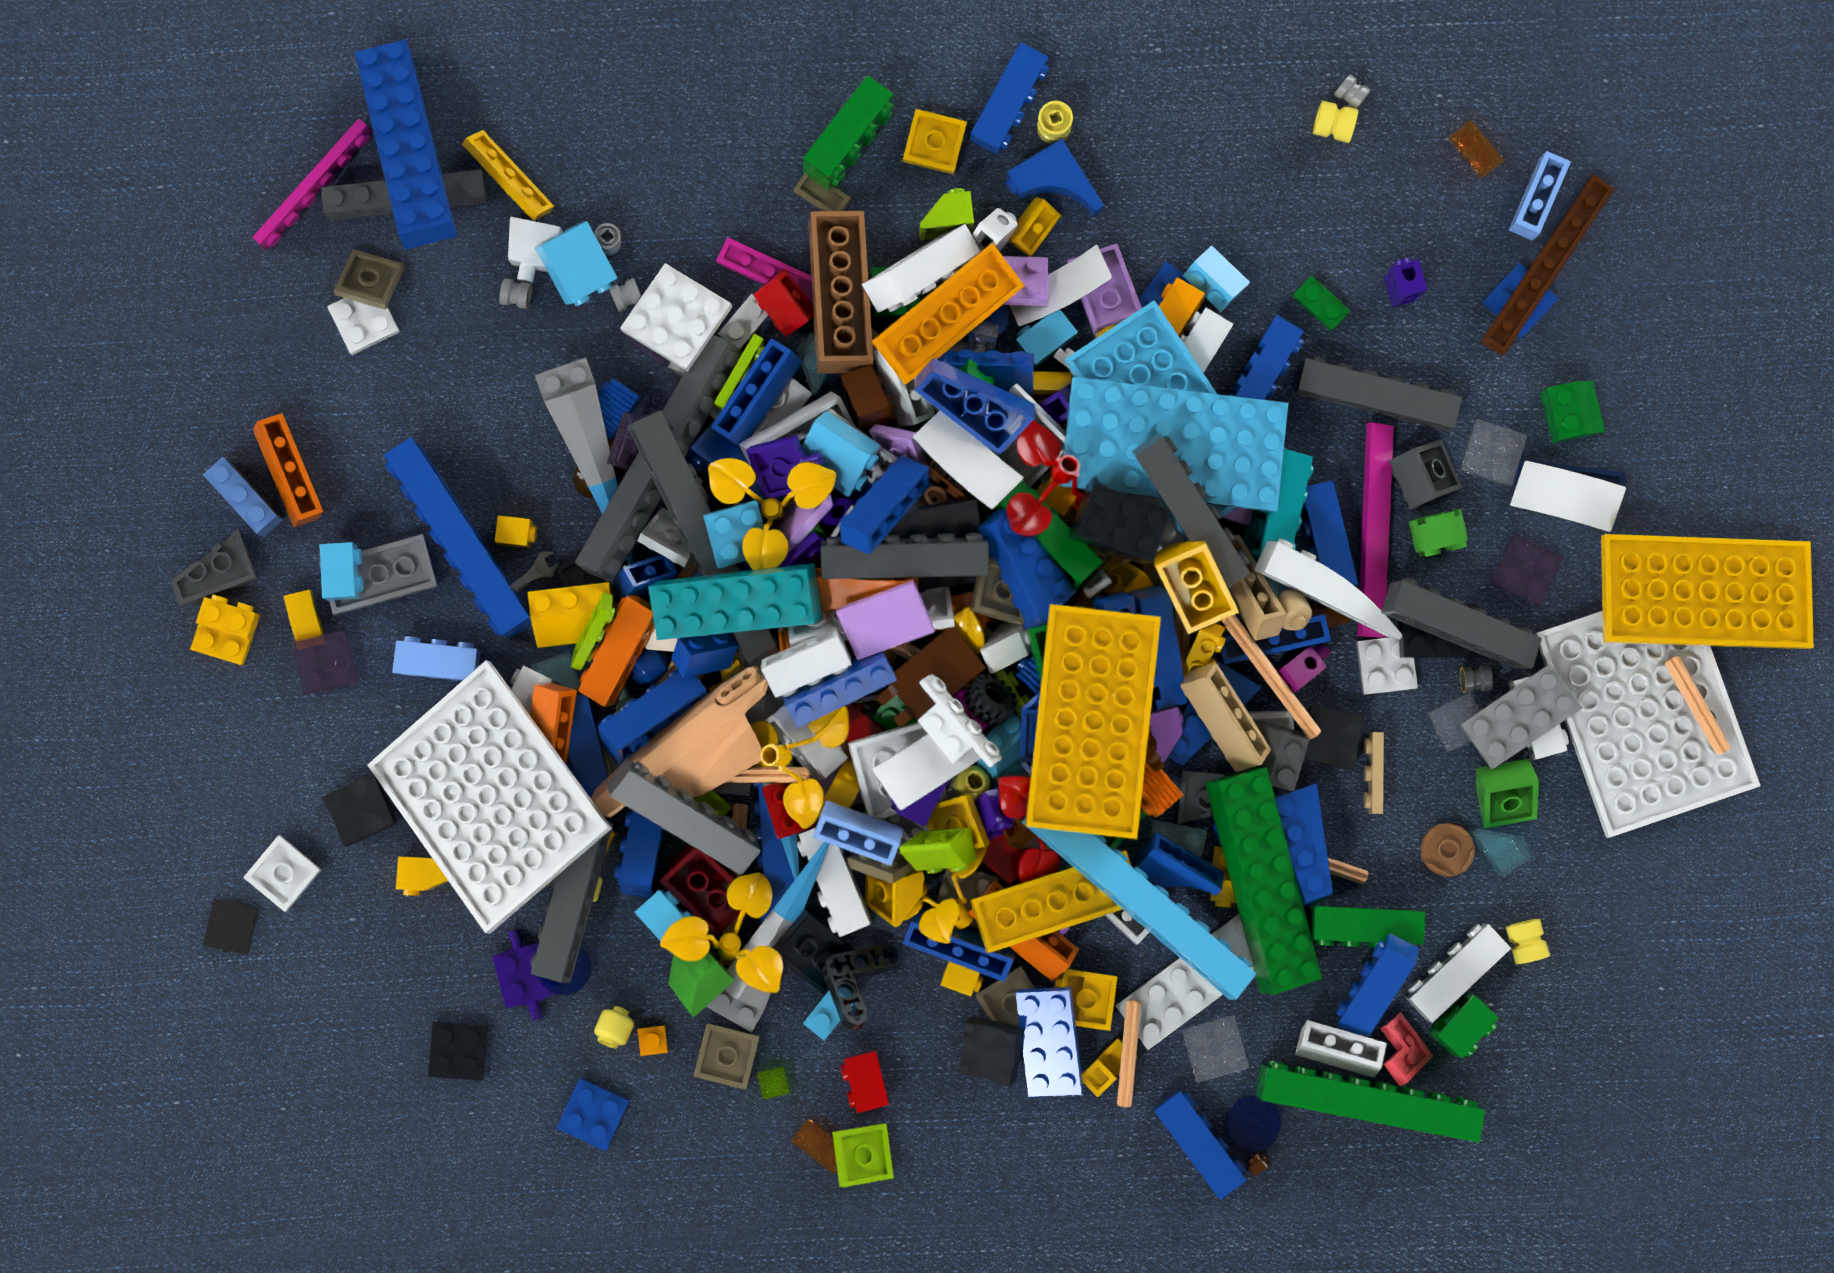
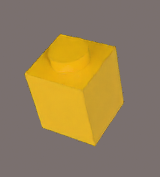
(515, 532)
(961, 979)

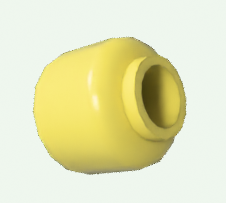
(972, 780)
(614, 1027)

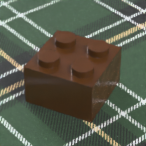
(868, 399)

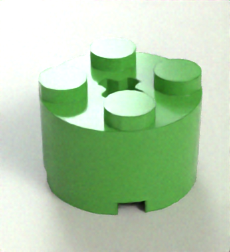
(1438, 531)

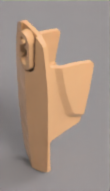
(704, 743)

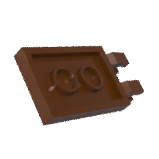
(945, 658)

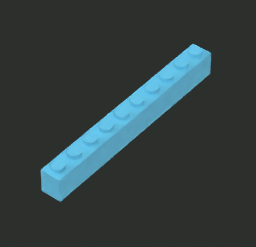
(1152, 908)

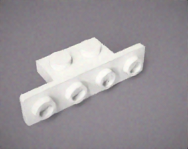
(952, 727)

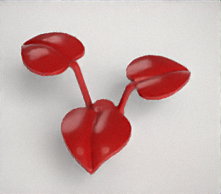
(1036, 446)
(1013, 803)

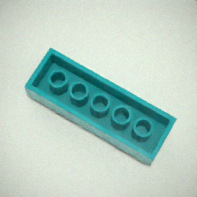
(735, 602)

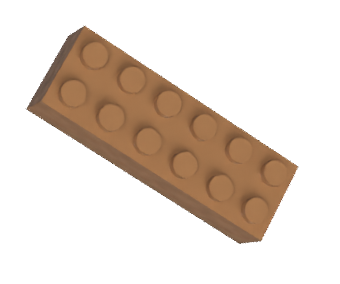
(838, 296)

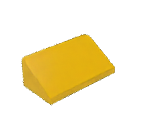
(1034, 226)

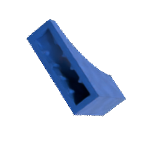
(1054, 172)
(1174, 866)

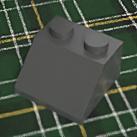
(1425, 474)
(1285, 756)

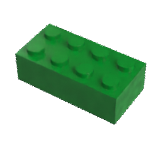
(848, 134)
(1364, 925)

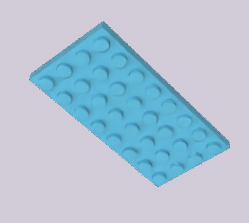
(1145, 353)
(1224, 439)

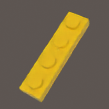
(508, 175)

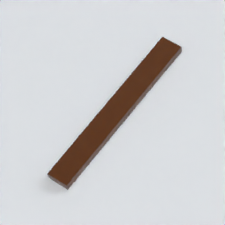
(1547, 265)

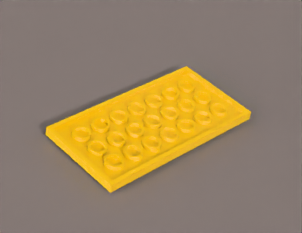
(1706, 591)
(1093, 721)

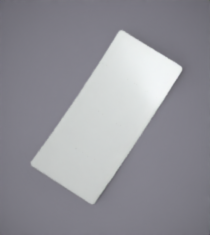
(1067, 285)
(967, 460)
(1568, 495)
(919, 771)

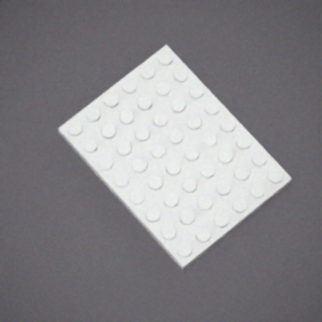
(1637, 731)
(489, 797)

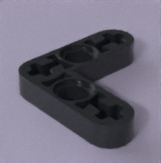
(847, 976)

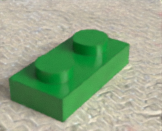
(1321, 303)

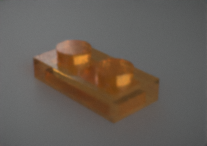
(1476, 149)
(817, 1145)

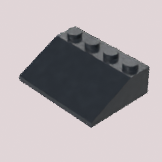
(949, 517)

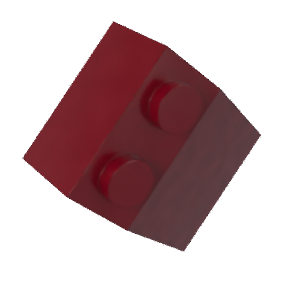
(701, 887)

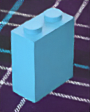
(576, 264)
(843, 451)
(1007, 740)

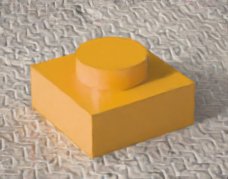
(652, 1040)

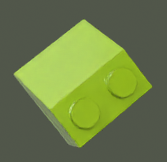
(947, 214)
(940, 850)

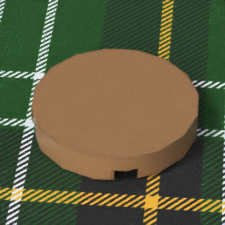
(1447, 849)

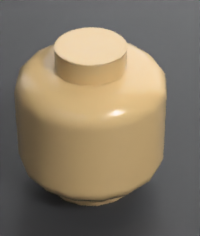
(1296, 608)

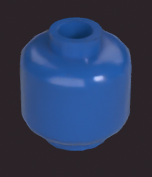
(650, 667)

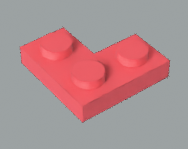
(1410, 1050)

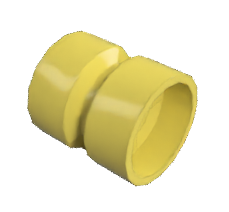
(1335, 121)
(1054, 122)
(1527, 941)

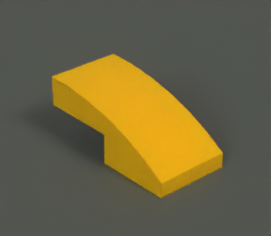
(303, 615)
(1104, 1068)

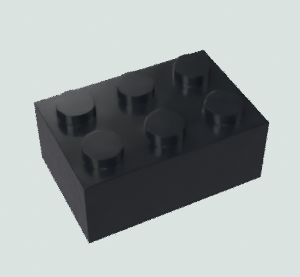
(1119, 523)

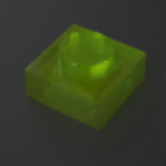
(773, 1082)

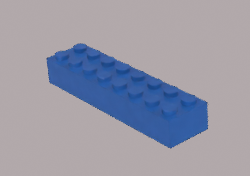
(405, 144)
(459, 537)

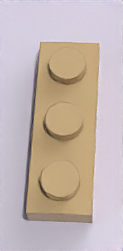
(1374, 772)

